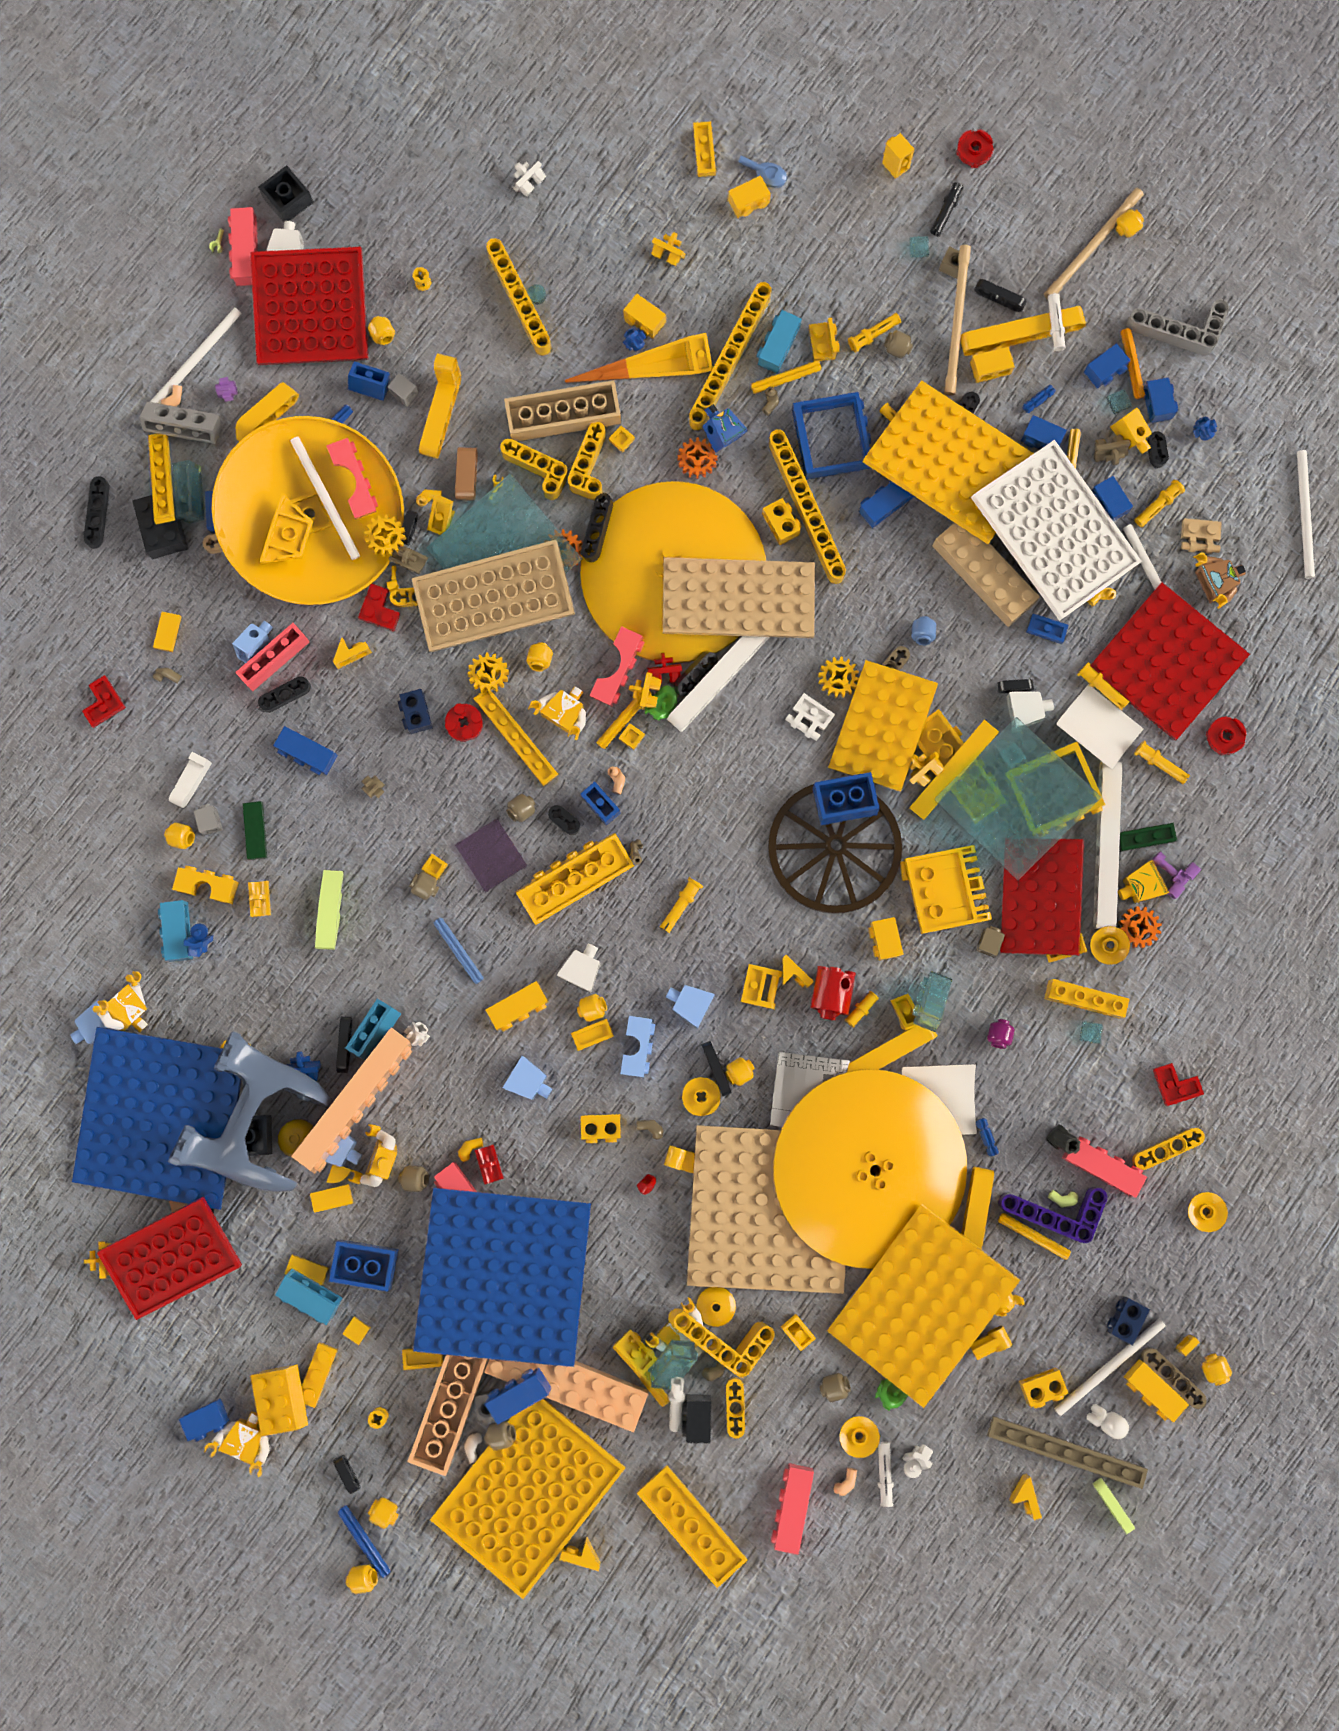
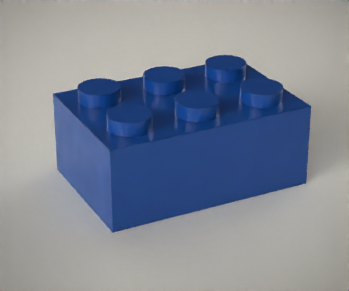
(846, 798)
(363, 1265)

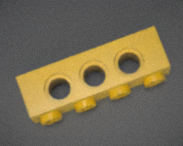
(1086, 998)

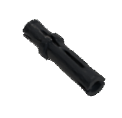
(949, 203)

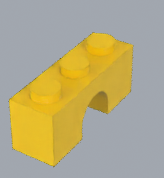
(189, 880)

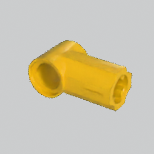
(995, 1340)

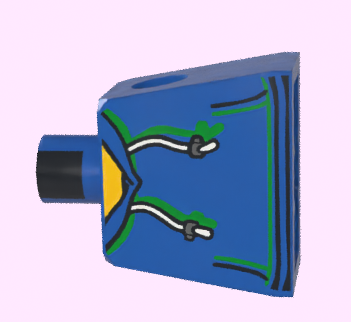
(722, 428)

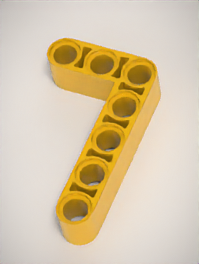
(442, 405)
(718, 1346)

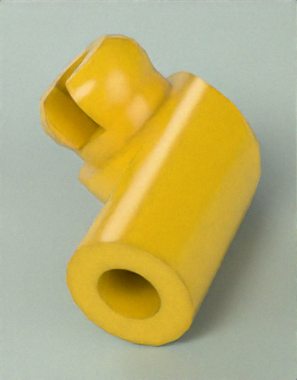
(426, 496)

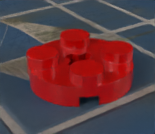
(968, 155)
(460, 712)
(1237, 737)

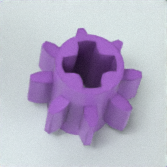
(226, 389)

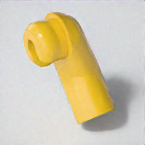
(1105, 594)
(467, 1147)

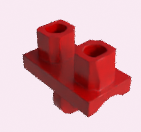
(673, 670)
(489, 1164)

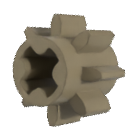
(372, 786)

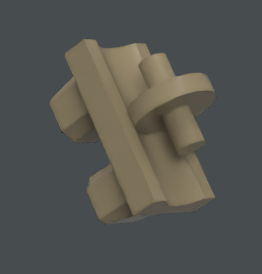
(1111, 451)
(409, 559)

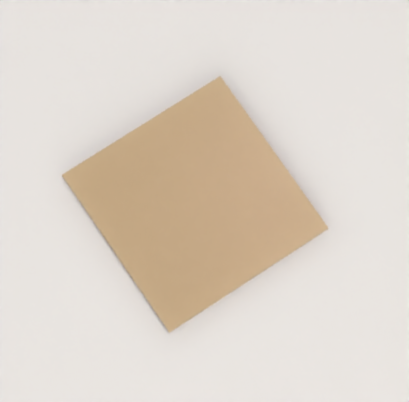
(738, 1224)

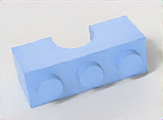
(636, 1064)

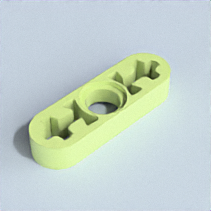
(1113, 1506)

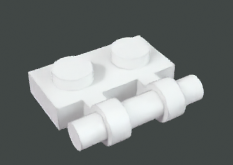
(813, 712)

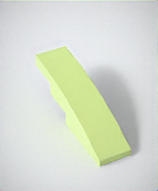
(328, 910)

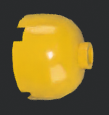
(292, 1135)

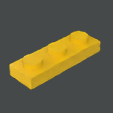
(704, 149)
(318, 1373)

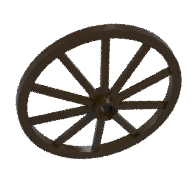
(816, 905)

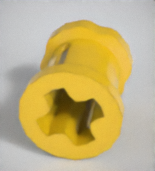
(419, 283)
(376, 1424)

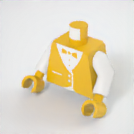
(562, 710)
(125, 1007)
(380, 1161)
(670, 1333)
(242, 1441)

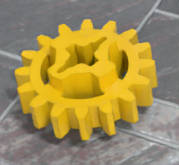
(392, 533)
(482, 679)
(842, 683)

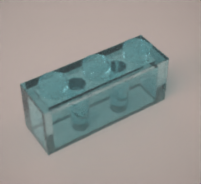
(188, 491)
(932, 1001)
(672, 1363)

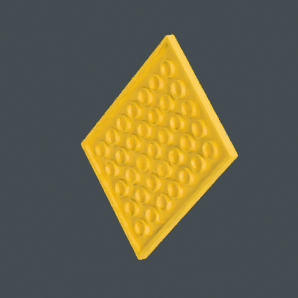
(944, 456)
(923, 1305)
(530, 1498)

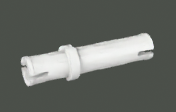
(1056, 322)
(676, 1398)
(886, 1498)

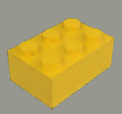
(279, 1400)

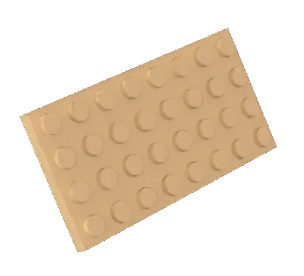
(493, 596)
(738, 597)

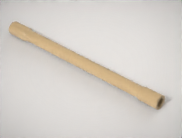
(1129, 202)
(951, 378)

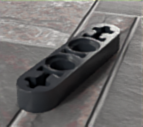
(96, 512)
(597, 527)

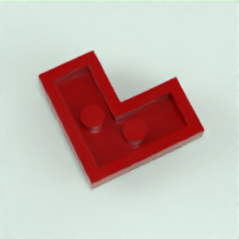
(374, 610)
(107, 704)
(1172, 1089)

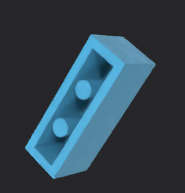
(778, 341)
(174, 930)
(372, 1029)
(308, 1296)

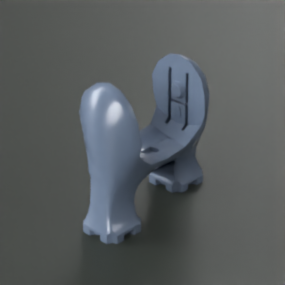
(229, 1154)

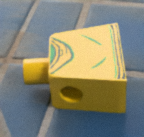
(1143, 884)

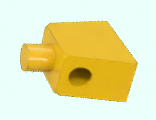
(1133, 428)

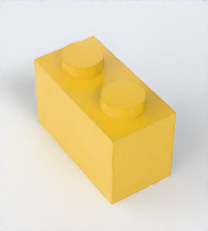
(897, 155)
(749, 197)
(644, 316)
(992, 364)
(886, 939)

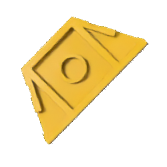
(287, 533)

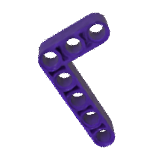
(1055, 1218)

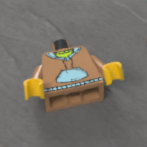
(1218, 578)

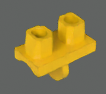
(675, 253)
(650, 683)
(923, 766)
(259, 899)
(93, 1260)

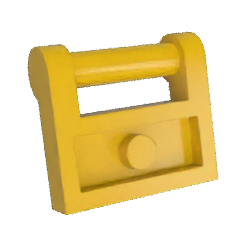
(755, 983)

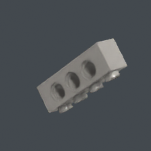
(180, 422)

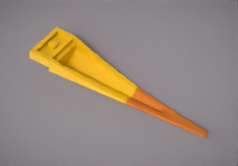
(679, 357)

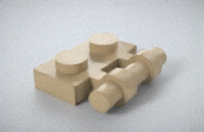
(1201, 530)

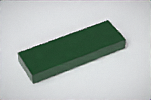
(254, 830)
(1147, 837)

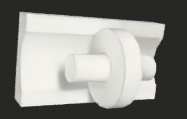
(535, 173)
(917, 1461)

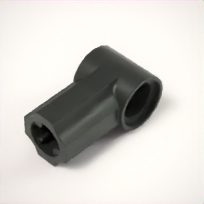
(1062, 1139)

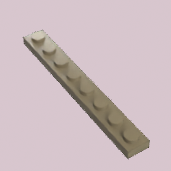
(1067, 1452)

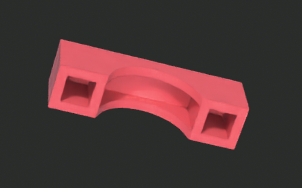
(343, 455)
(607, 689)

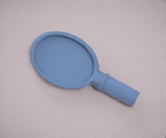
(771, 173)

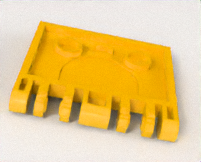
(944, 891)

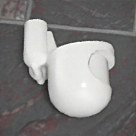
(1110, 1423)

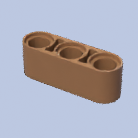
(466, 473)

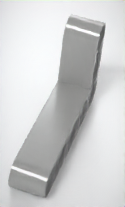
(1181, 329)

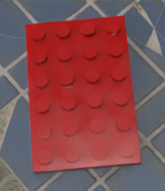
(1045, 904)
(169, 1258)

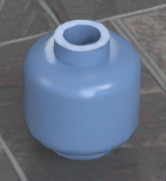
(924, 630)

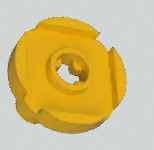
(712, 1096)

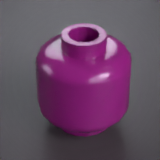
(1000, 1034)

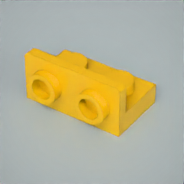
(823, 340)
(635, 1353)

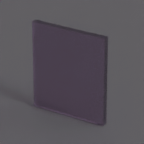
(491, 855)

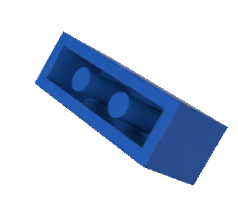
(883, 503)
(305, 751)
(517, 1395)

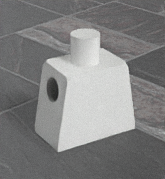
(285, 238)
(1028, 707)
(581, 968)

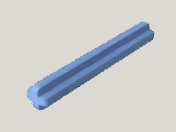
(458, 950)

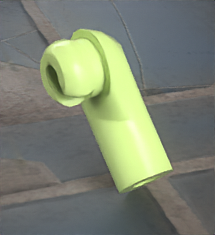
(1063, 1201)

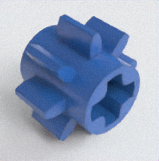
(634, 339)
(1205, 428)

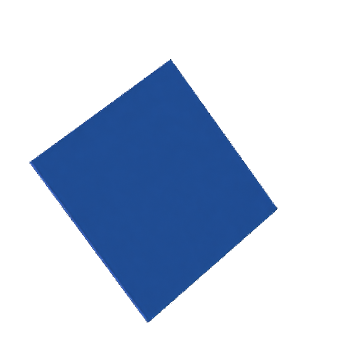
(136, 1108)
(502, 1277)

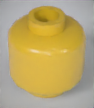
(1129, 223)
(381, 330)
(539, 656)
(179, 835)
(592, 1007)
(739, 1071)
(1216, 1369)
(383, 1513)
(361, 1579)

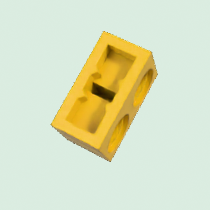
(776, 523)
(600, 1122)
(1042, 1382)

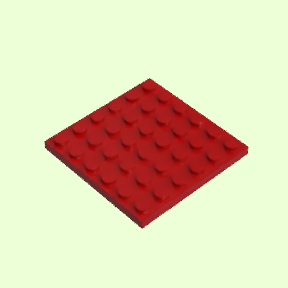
(309, 305)
(1169, 661)

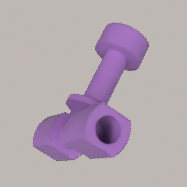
(1179, 877)

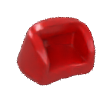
(646, 1184)

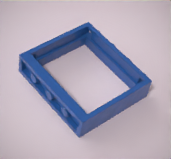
(826, 403)

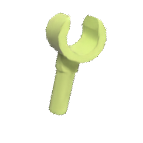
(213, 244)

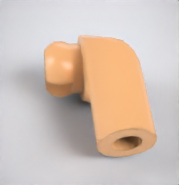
(175, 398)
(618, 778)
(849, 1483)

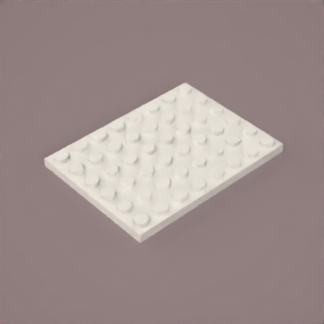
(1056, 529)

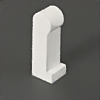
(189, 780)

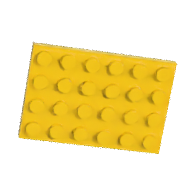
(883, 725)

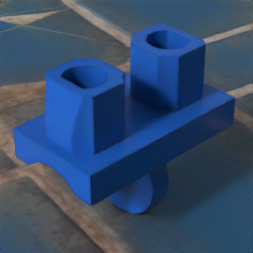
(198, 940)
(303, 1064)

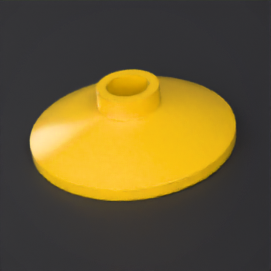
(1103, 952)
(1216, 1214)
(713, 1296)
(859, 1447)

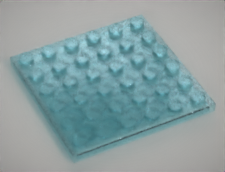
(499, 524)
(1017, 798)

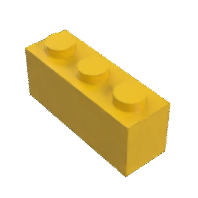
(517, 1006)
(1155, 1391)

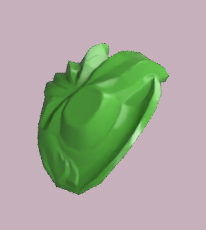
(665, 703)
(890, 1395)

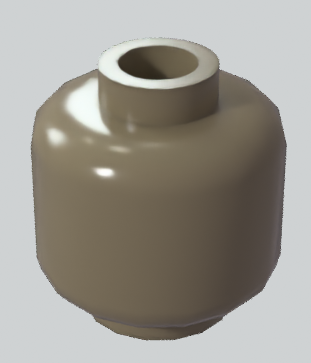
(898, 344)
(521, 808)
(423, 885)
(413, 1178)
(835, 1387)
(500, 1435)

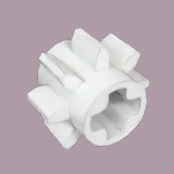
(417, 1033)

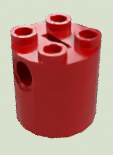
(832, 992)

